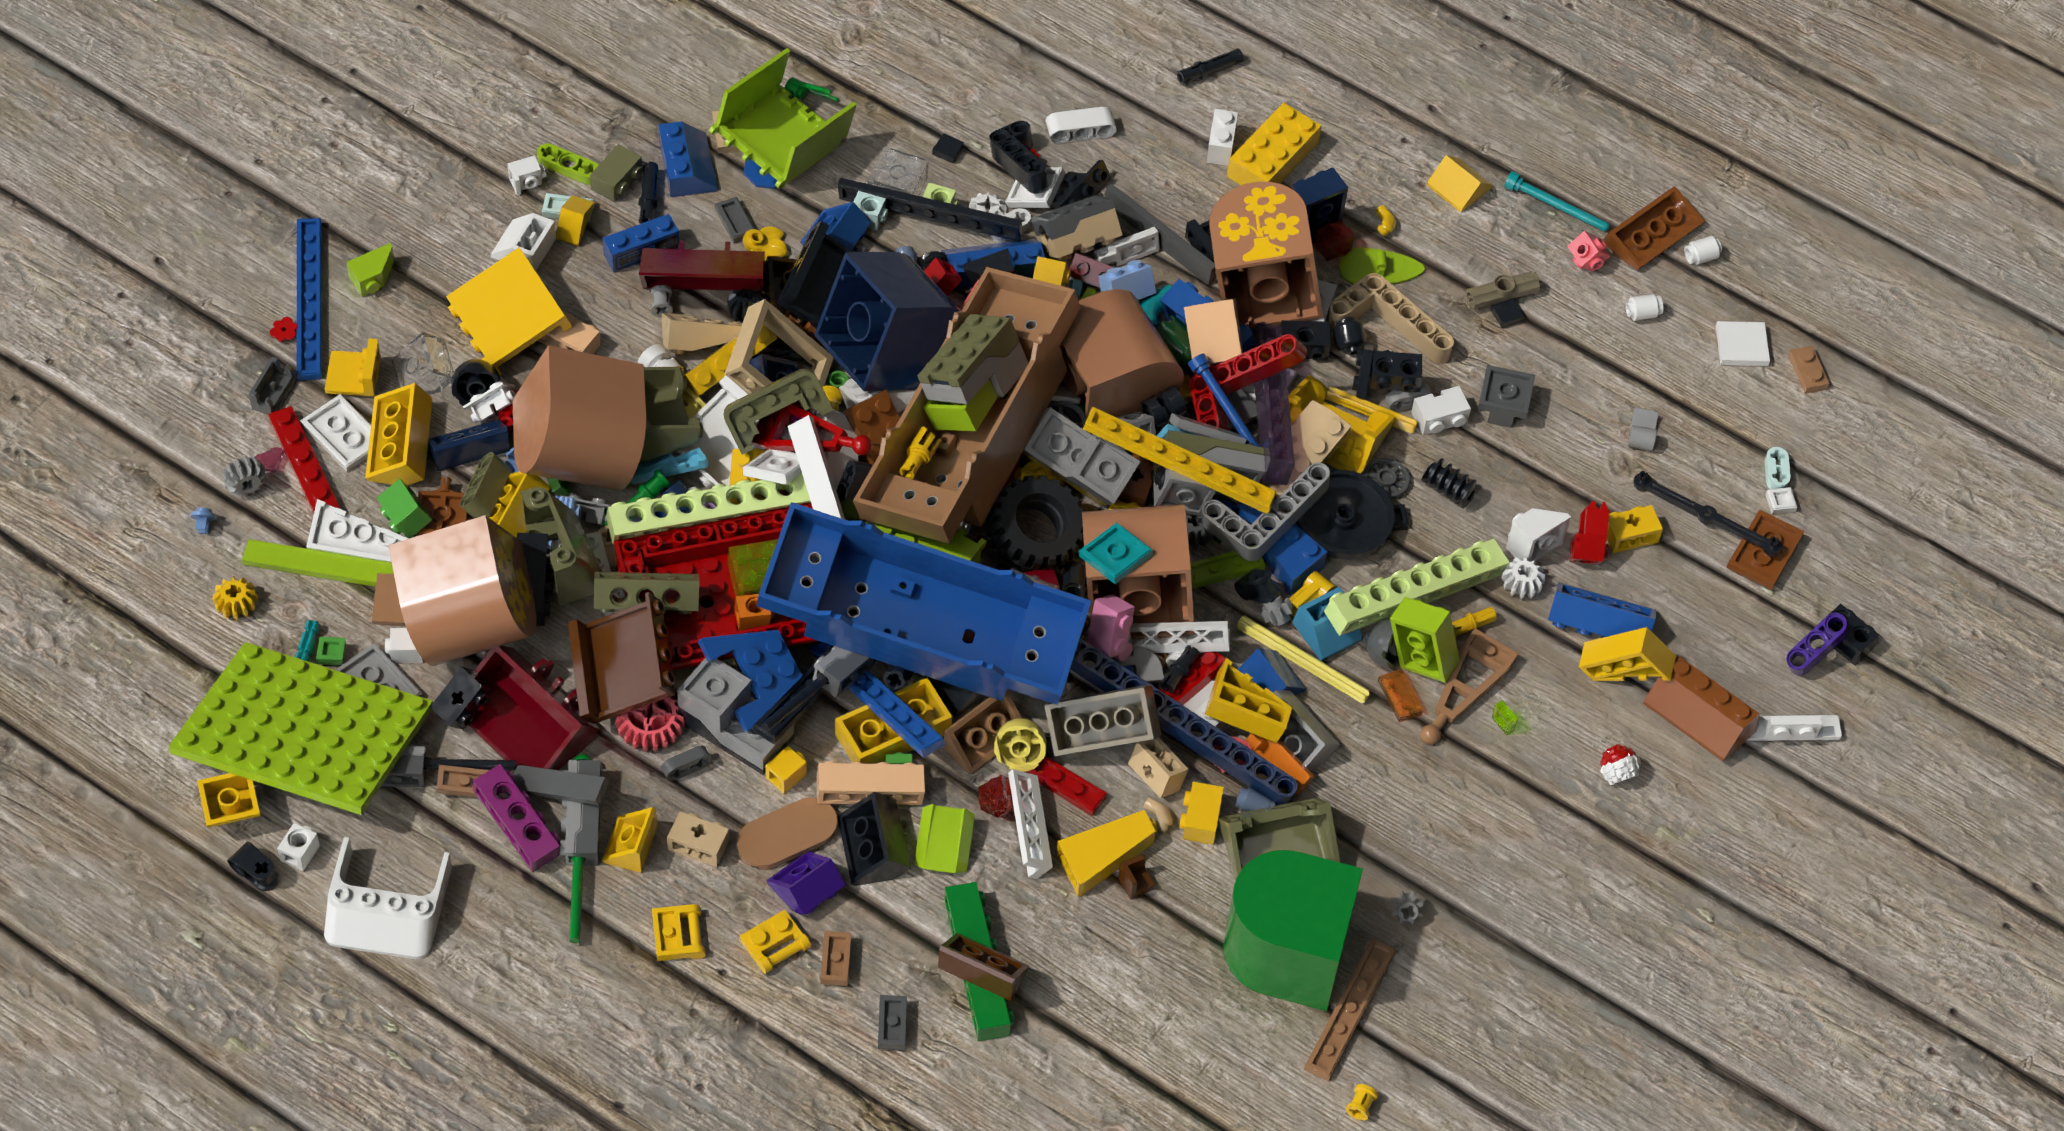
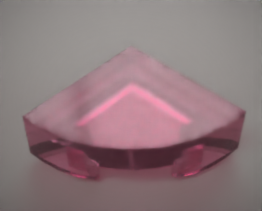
(271, 459)

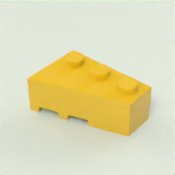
(1627, 655)
(1246, 705)

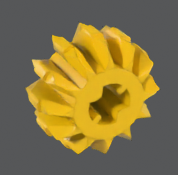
(235, 597)

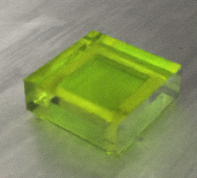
(1504, 717)

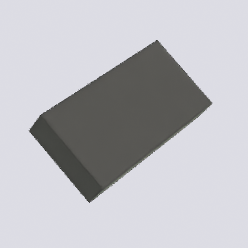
(733, 218)

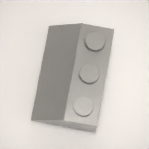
(1305, 734)

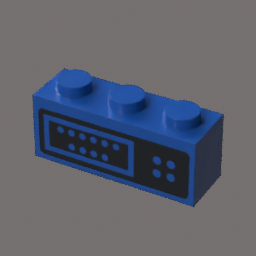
(626, 247)

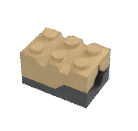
(1077, 227)

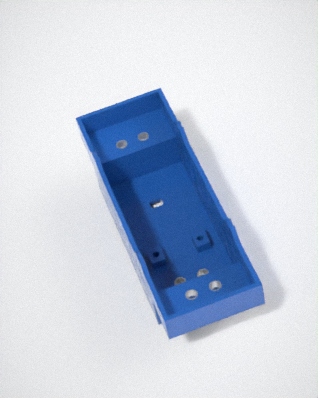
(929, 615)

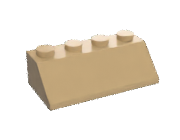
(1314, 438)

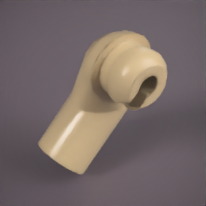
(1161, 812)

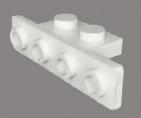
(1797, 728)

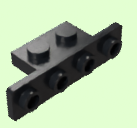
(1080, 186)

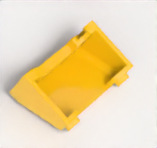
(1364, 437)

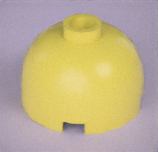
(1020, 744)

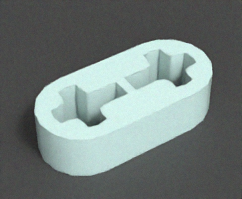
(1772, 469)

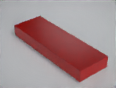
(1069, 786)

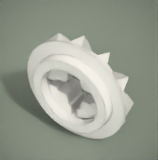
(997, 205)

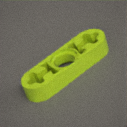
(562, 155)

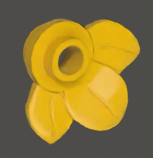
(767, 240)

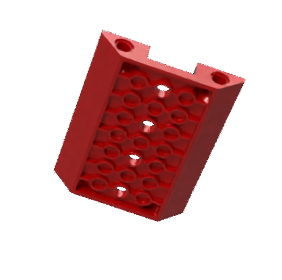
(704, 551)

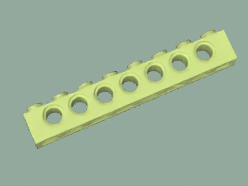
(719, 495)
(1423, 582)

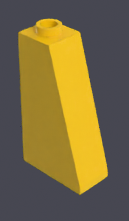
(1100, 850)

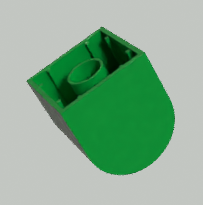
(1290, 925)

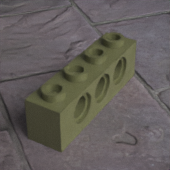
(633, 583)

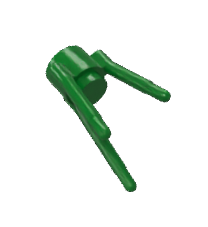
(800, 90)

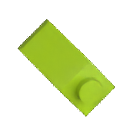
(371, 269)

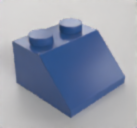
(846, 224)

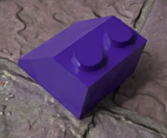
(807, 882)

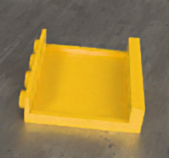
(506, 309)

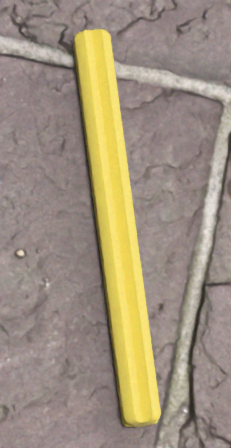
(1303, 659)

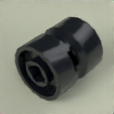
(1162, 407)

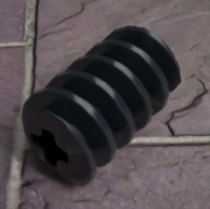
(1450, 483)

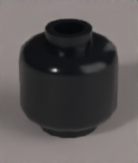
(1349, 335)

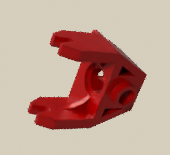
(1590, 541)

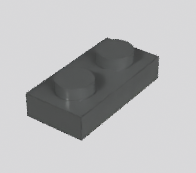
(892, 1022)

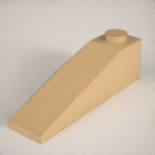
(689, 334)

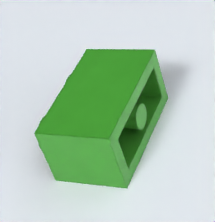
(403, 509)

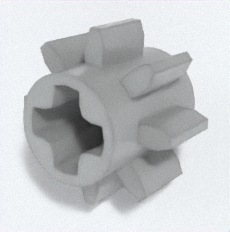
(1277, 611)
(1409, 913)

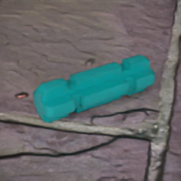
(308, 640)

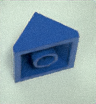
(1271, 671)

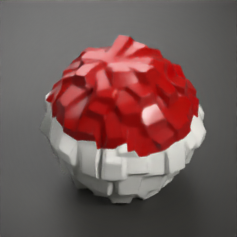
(1619, 764)

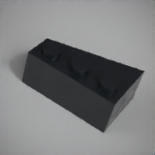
(539, 568)

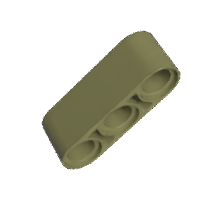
(485, 486)

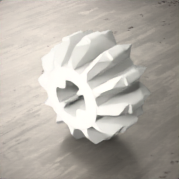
(1523, 577)

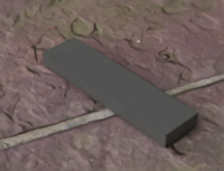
(560, 784)

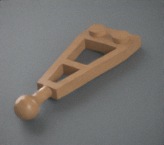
(1484, 650)

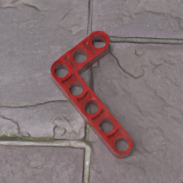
(1239, 377)

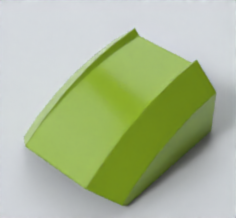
(944, 839)

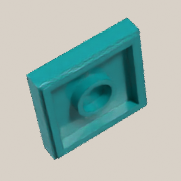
(1115, 553)

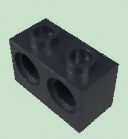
(1396, 371)
(1858, 630)

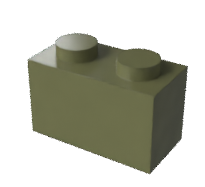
(616, 173)

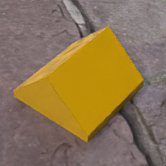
(1458, 183)
(631, 840)

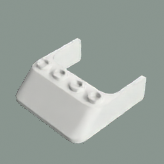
(380, 918)

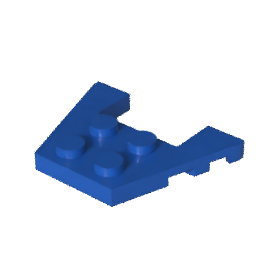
(763, 660)

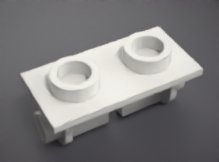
(481, 404)

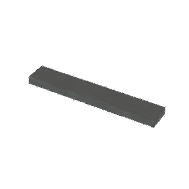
(1168, 239)

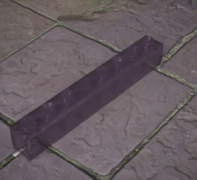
(1274, 416)

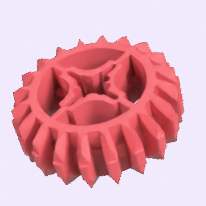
(661, 728)

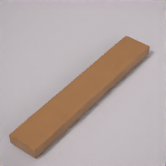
(1349, 1009)

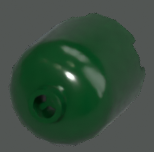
(1177, 340)

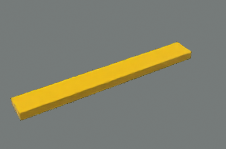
(1179, 460)

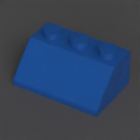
(686, 159)

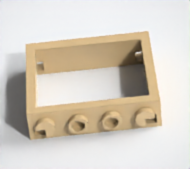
(765, 313)

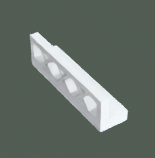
(1208, 636)
(1030, 823)

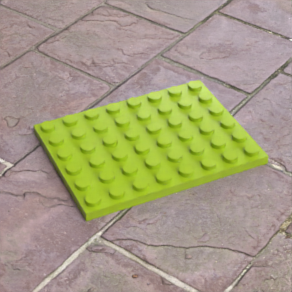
(301, 728)

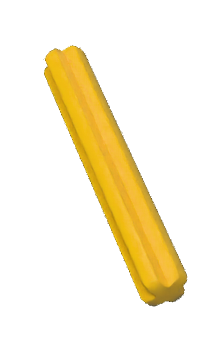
(1366, 407)

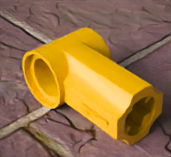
(1312, 588)

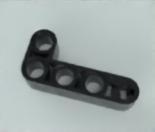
(1011, 150)
(849, 485)

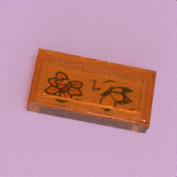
(1400, 695)

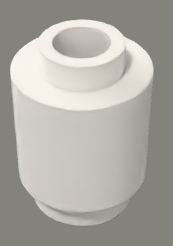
(1703, 250)
(1644, 307)

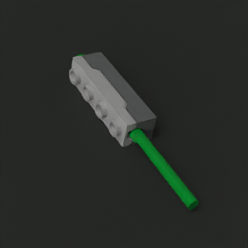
(581, 840)

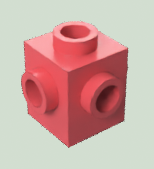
(1588, 251)

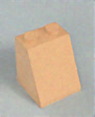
(1214, 330)

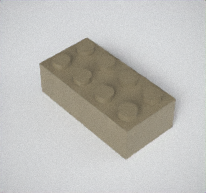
(1103, 720)

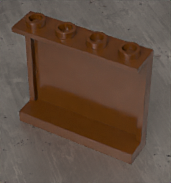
(621, 661)

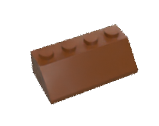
(1703, 710)

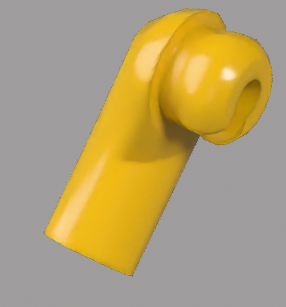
(1388, 220)

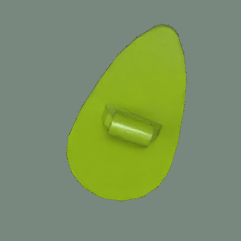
(1392, 266)

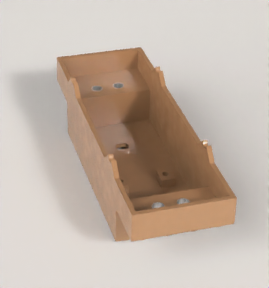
(980, 460)

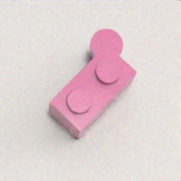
(1111, 627)

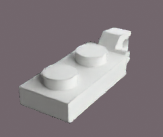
(1129, 248)

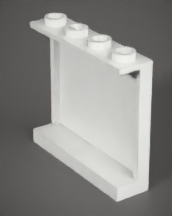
(716, 437)

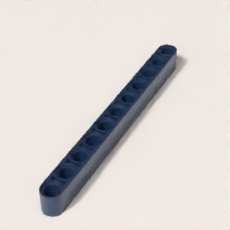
(1189, 722)

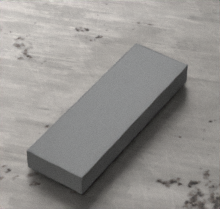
(1205, 429)

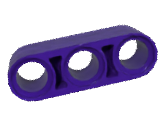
(1814, 656)

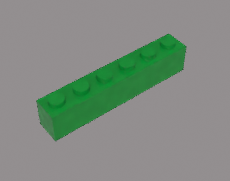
(967, 918)

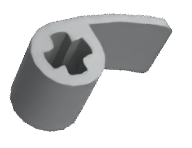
(1643, 429)

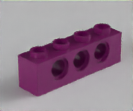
(534, 853)

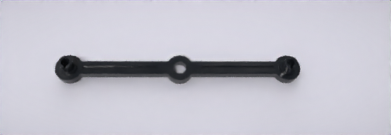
(1772, 547)

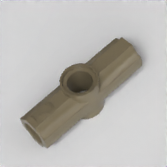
(1502, 289)

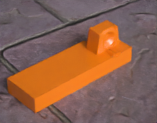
(1283, 758)

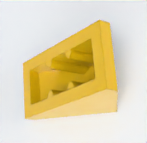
(573, 220)

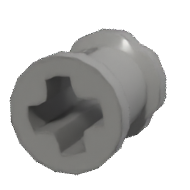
(661, 300)

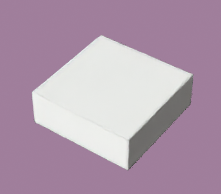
(1781, 501)

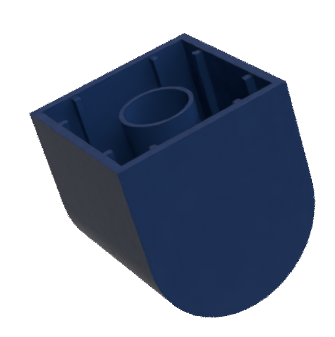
(884, 320)

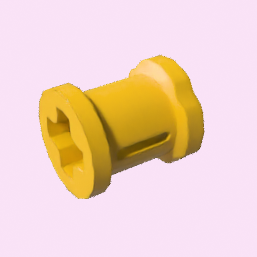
(1361, 1102)

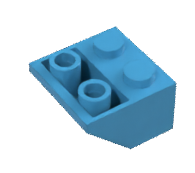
(1319, 631)

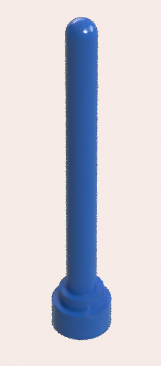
(1201, 366)

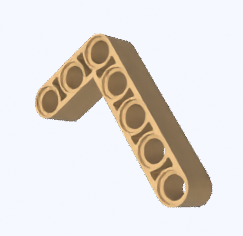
(1395, 308)

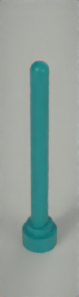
(1516, 183)

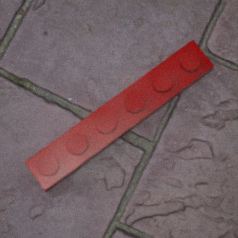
(301, 457)

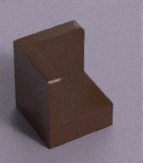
(1135, 877)

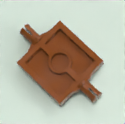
(442, 506)

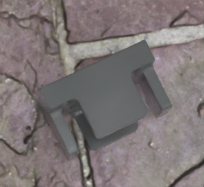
(1505, 395)

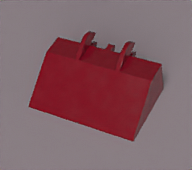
(702, 269)
(528, 714)

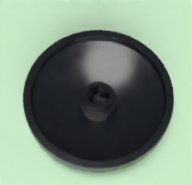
(1350, 517)

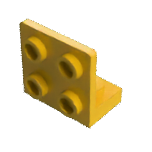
(354, 371)

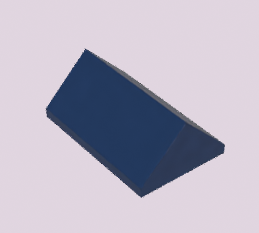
(469, 444)

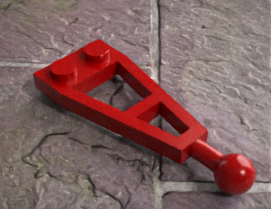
(772, 426)

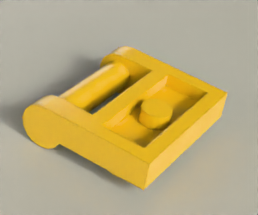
(669, 935)
(771, 935)

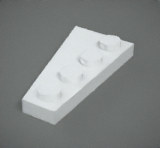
(345, 534)

